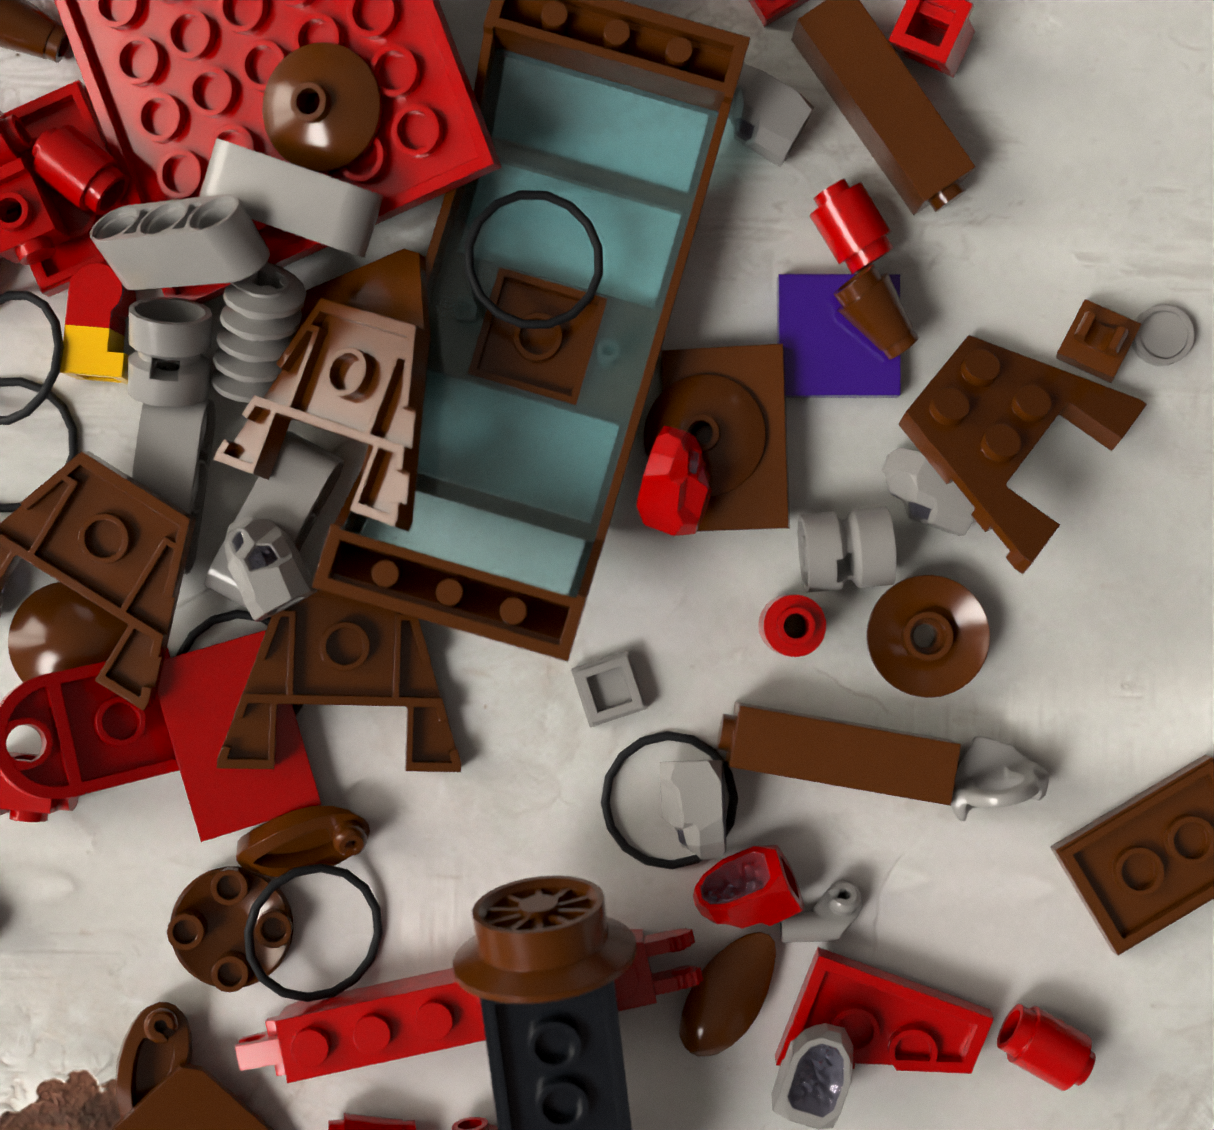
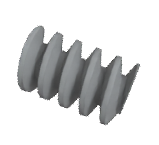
(256, 331)

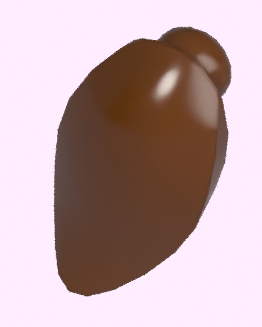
(303, 839)
(730, 995)
(150, 1051)

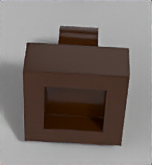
(1098, 340)

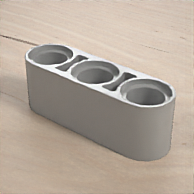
(294, 197)
(180, 242)
(175, 458)
(290, 499)

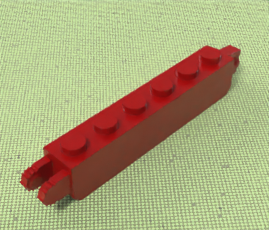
(421, 1016)

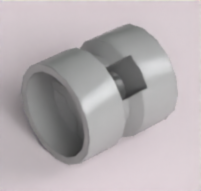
(169, 352)
(847, 549)

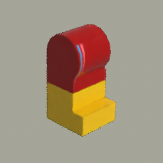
(96, 325)

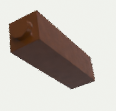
(883, 104)
(839, 753)

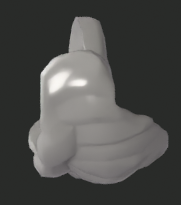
(995, 777)

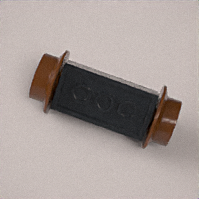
(550, 1003)

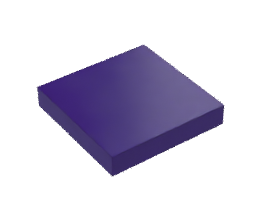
(823, 348)

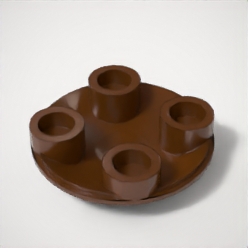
(60, 632)
(211, 923)

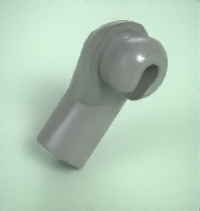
(827, 919)

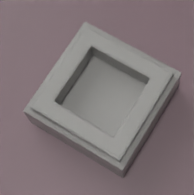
(609, 689)

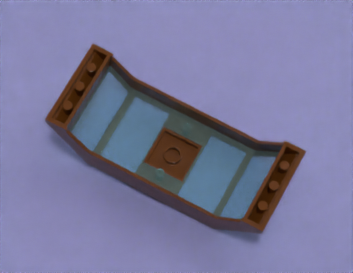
(540, 423)

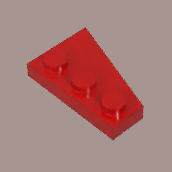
(888, 1017)

